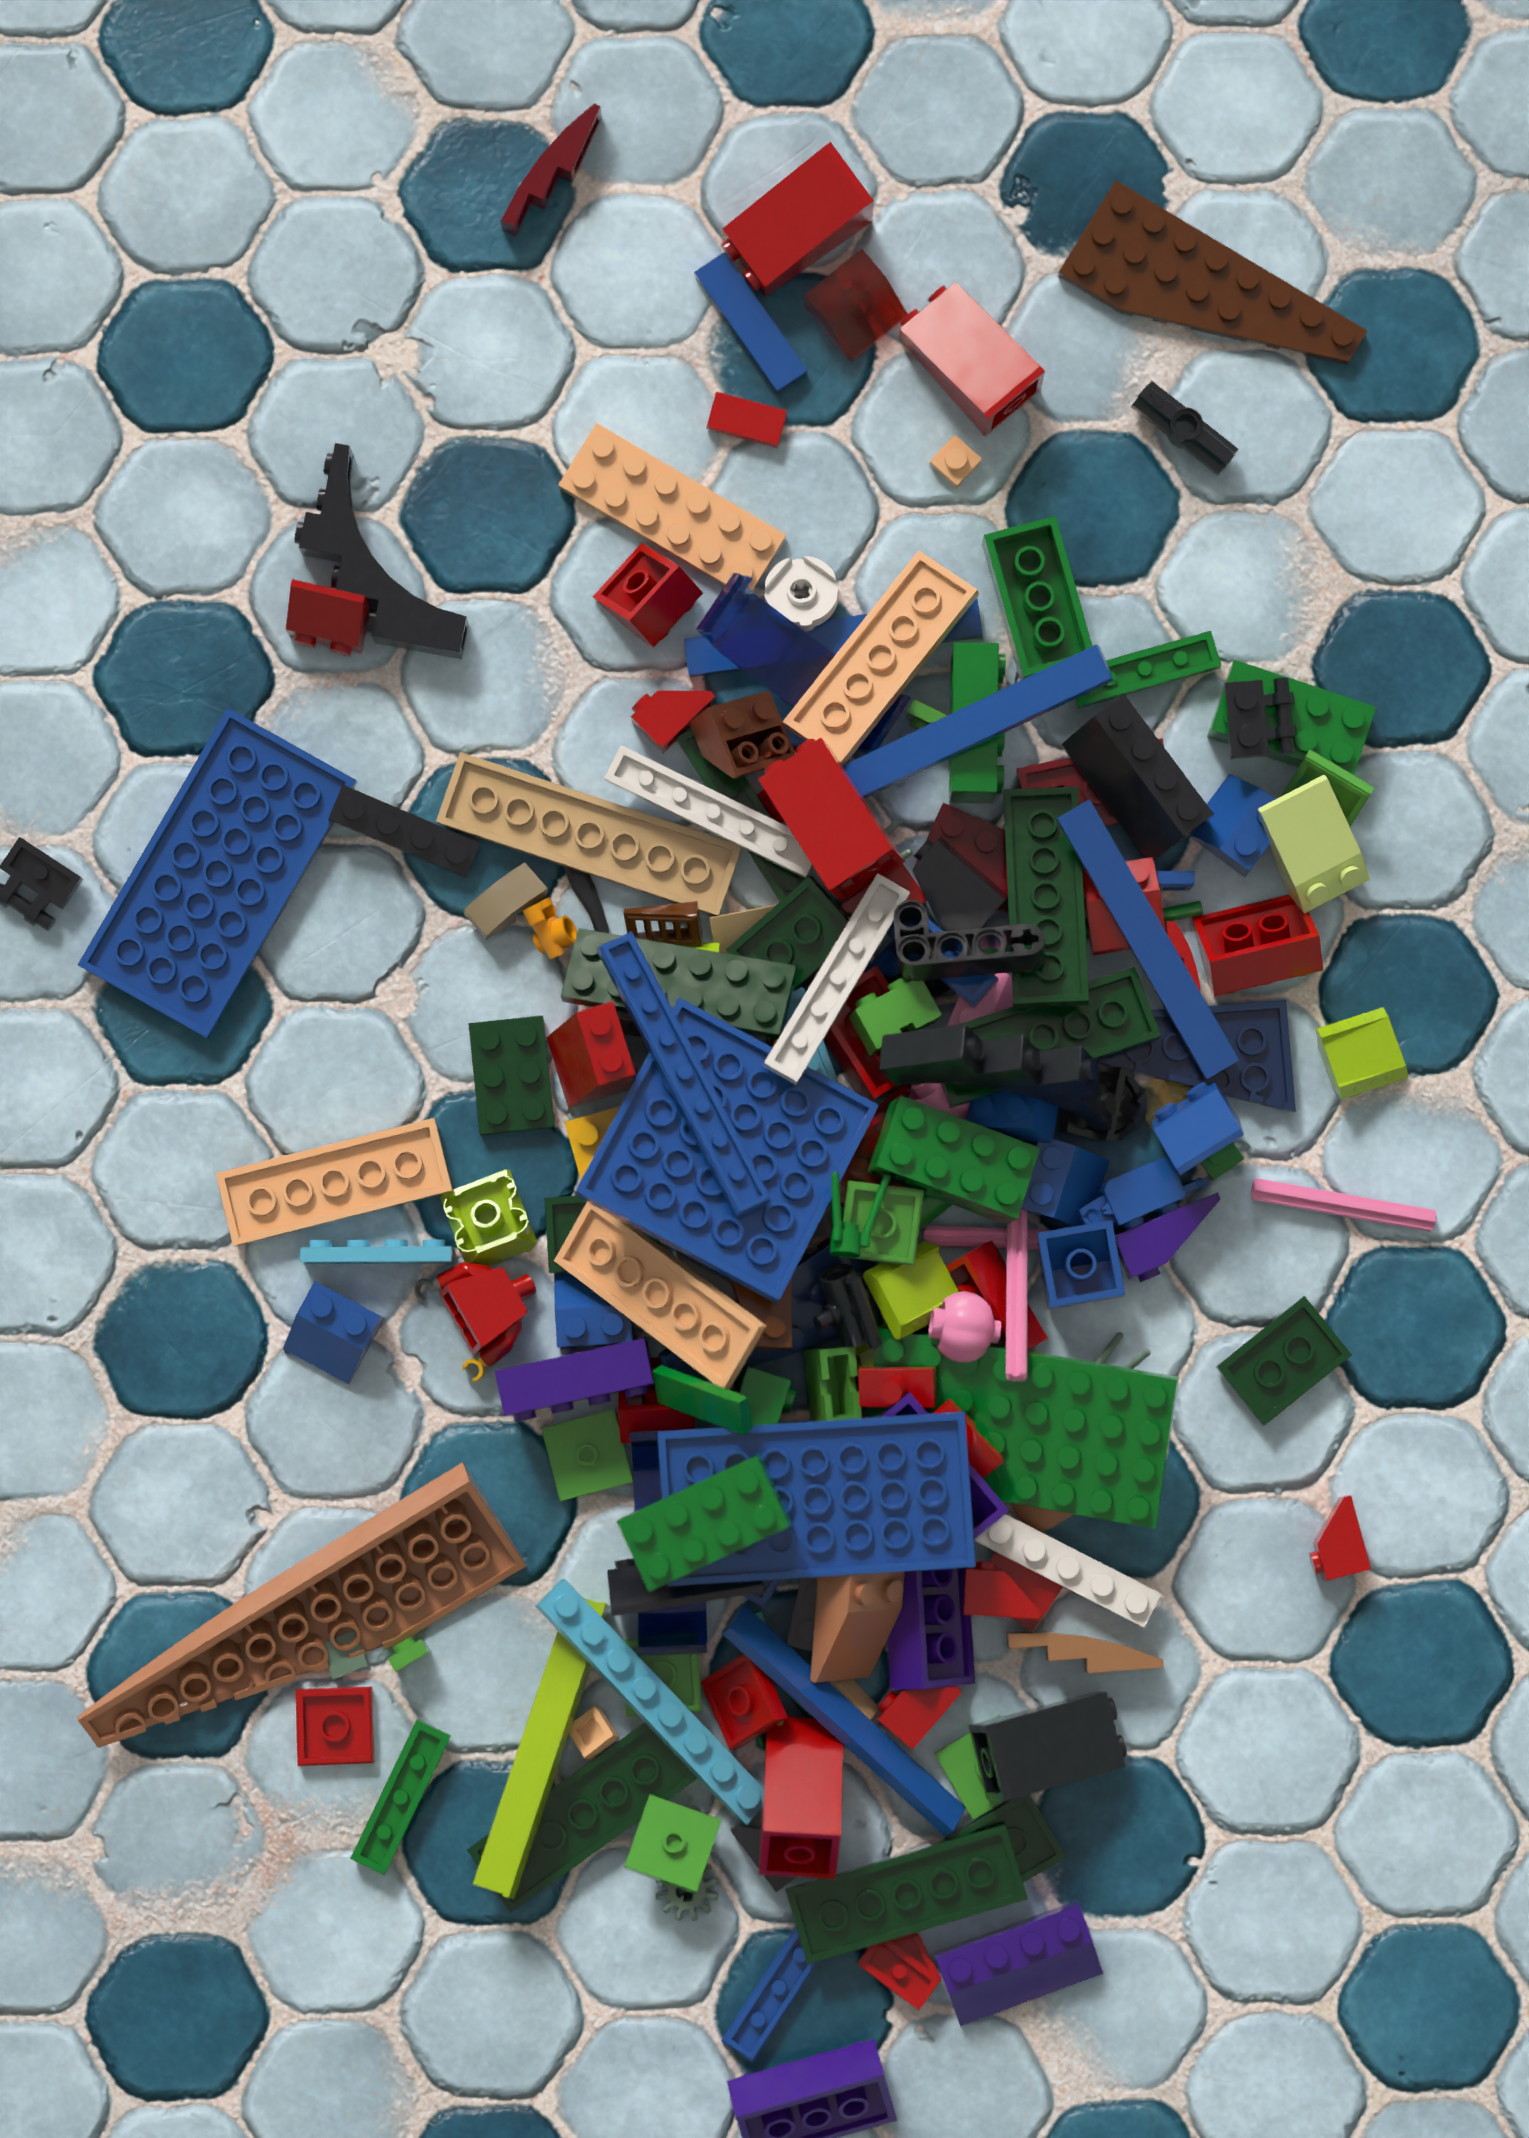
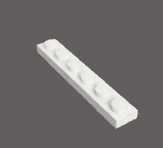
(707, 809)
(836, 979)
(1071, 1569)

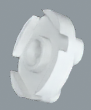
(799, 573)

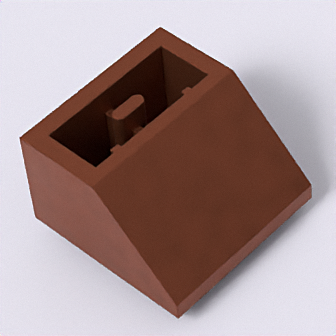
(742, 735)

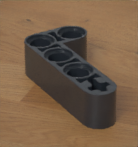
(967, 942)

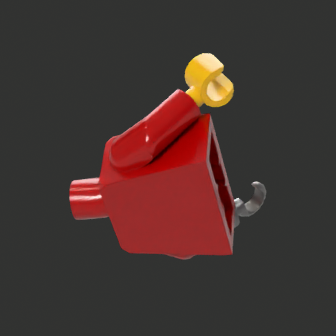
(484, 1308)

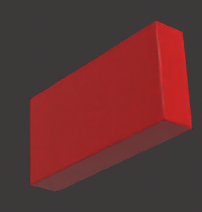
(746, 419)

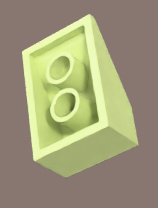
(1313, 844)

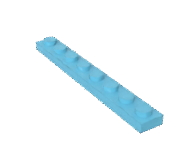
(652, 1701)

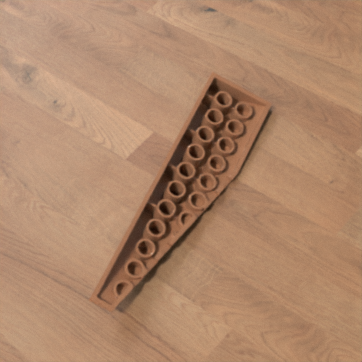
(376, 1579)

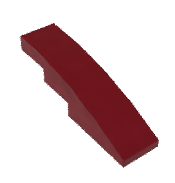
(558, 160)

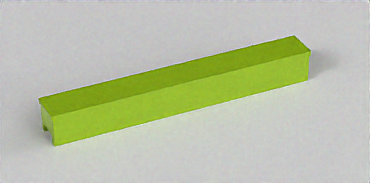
(535, 1766)

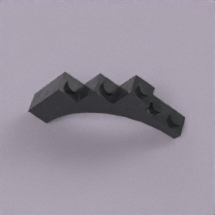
(335, 536)
(1010, 1063)

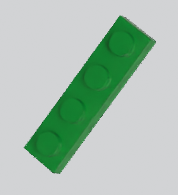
(1156, 667)
(400, 1797)

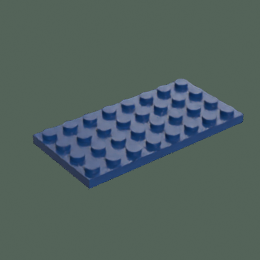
(216, 874)
(855, 1489)

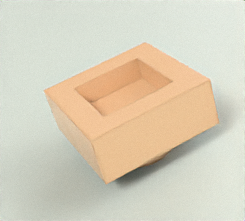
(955, 461)
(593, 1733)

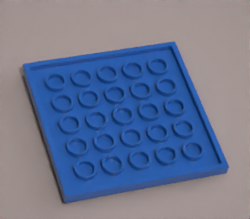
(795, 1135)

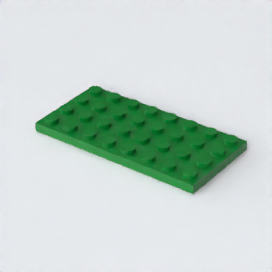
(1068, 1435)

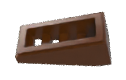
(675, 913)

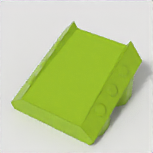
(1361, 1053)
(489, 1219)
(910, 1292)

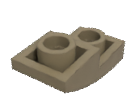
(504, 900)

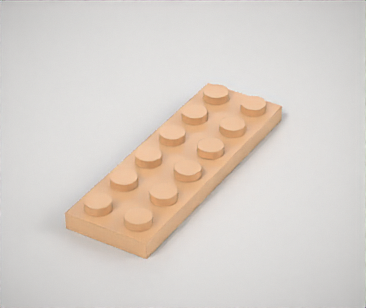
(670, 509)
(881, 656)
(334, 1182)
(660, 1295)

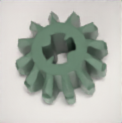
(689, 1903)

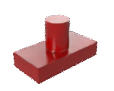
(890, 1384)

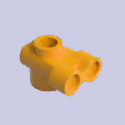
(551, 933)

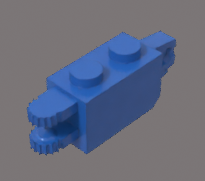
(1138, 1194)

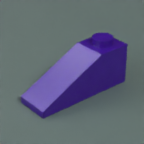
(1157, 1240)

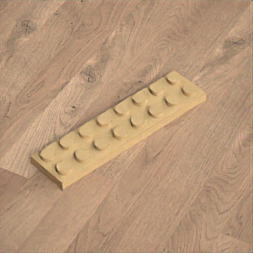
(588, 834)

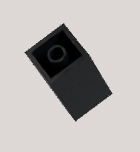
(1047, 1746)

